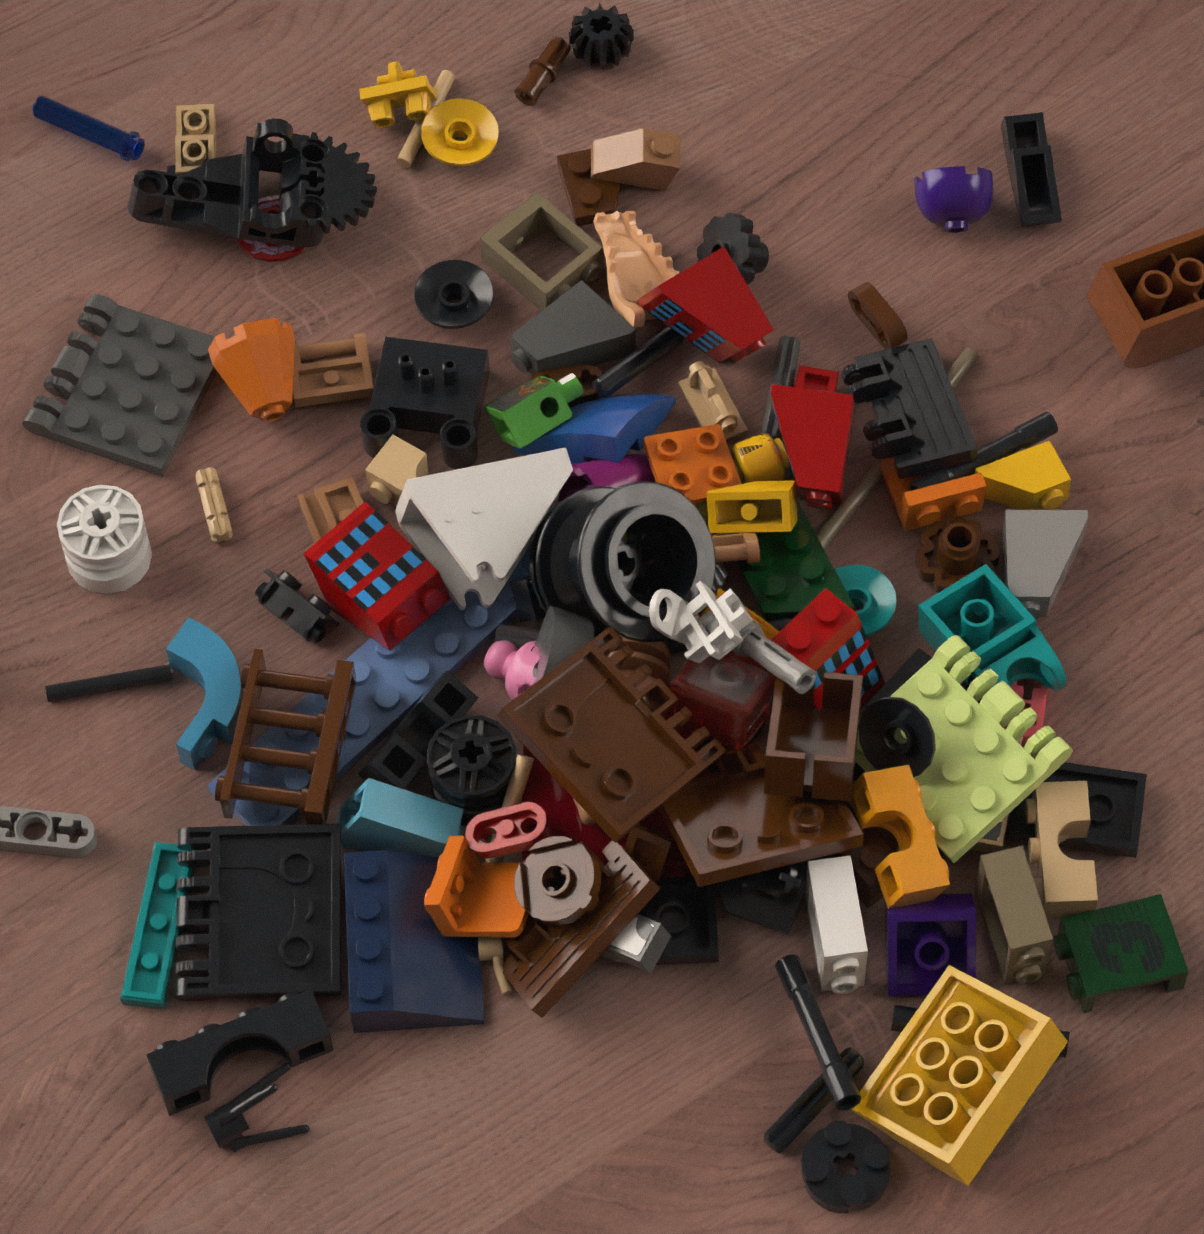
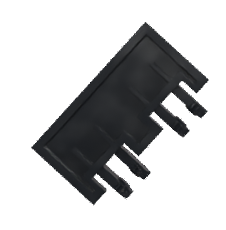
(912, 408)

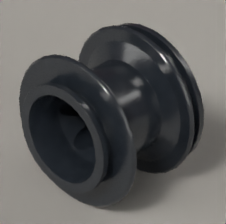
(590, 569)

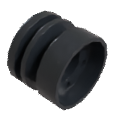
(468, 785)

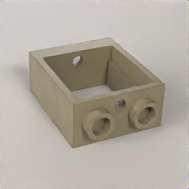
(518, 228)
(1013, 915)

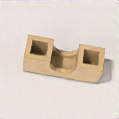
(391, 469)
(1059, 814)

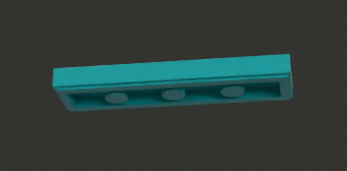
(155, 933)

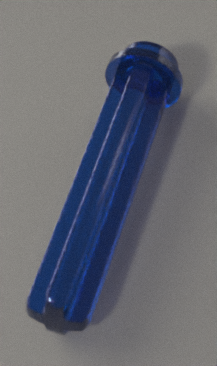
(126, 144)

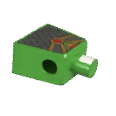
(518, 412)

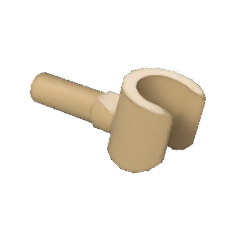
(491, 949)

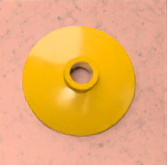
(459, 119)

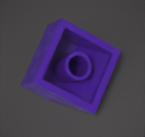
(927, 939)

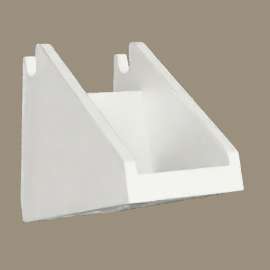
(481, 518)

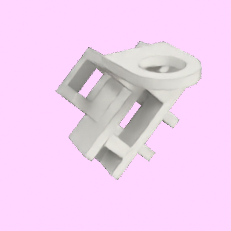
(686, 626)

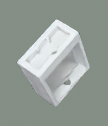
(836, 924)

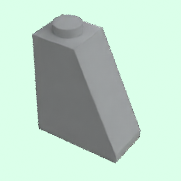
(1039, 553)

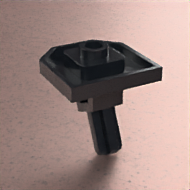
(766, 896)

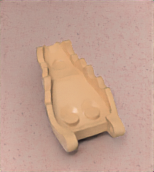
(632, 264)

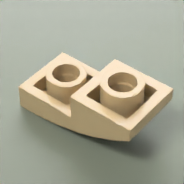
(194, 136)

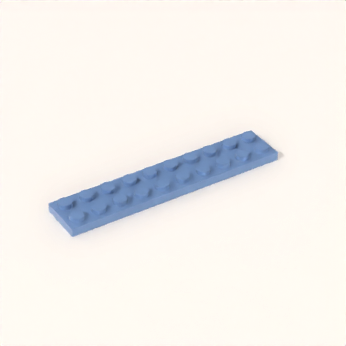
(384, 693)

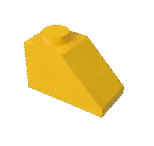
(1028, 479)
(753, 507)

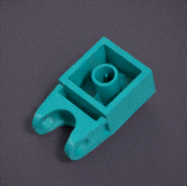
(993, 627)

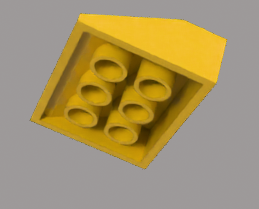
(960, 1073)

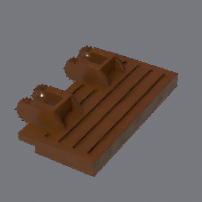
(559, 955)

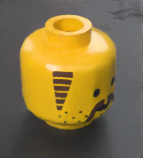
(760, 459)

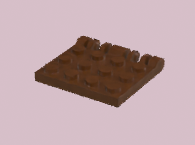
(608, 737)
(736, 830)

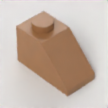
(637, 158)

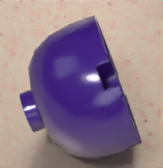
(953, 197)

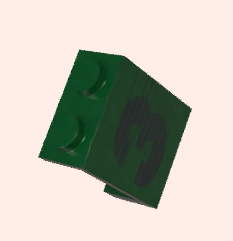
(1120, 950)

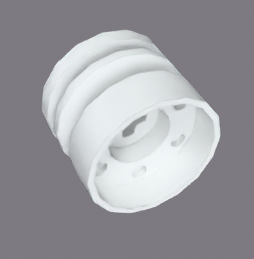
(104, 539)

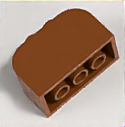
(1153, 300)

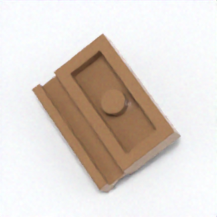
(329, 506)

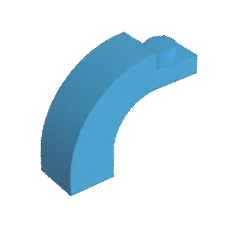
(211, 664)

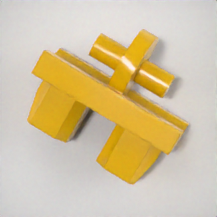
(395, 91)

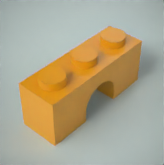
(893, 801)

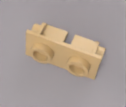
(711, 400)

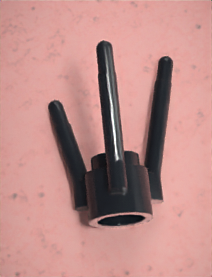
(229, 1122)

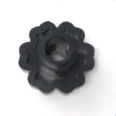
(737, 237)

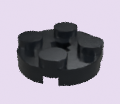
(852, 1191)

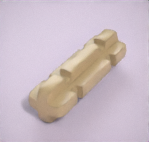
(213, 505)

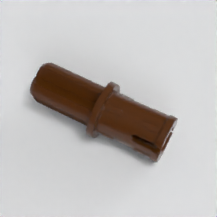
(542, 71)

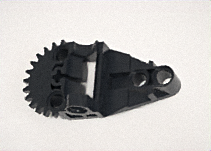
(221, 197)

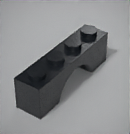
(287, 1028)

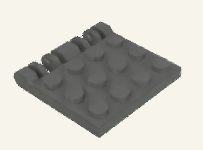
(133, 390)

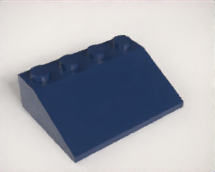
(397, 957)

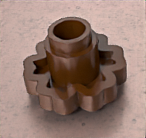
(954, 552)

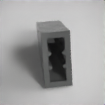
(572, 332)

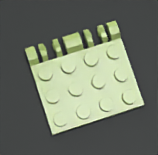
(977, 764)

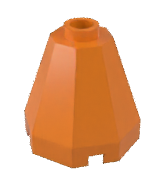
(258, 366)

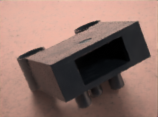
(428, 391)

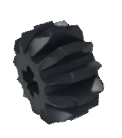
(601, 36)

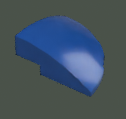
(605, 427)

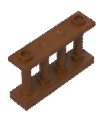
(319, 763)

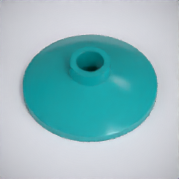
(872, 593)

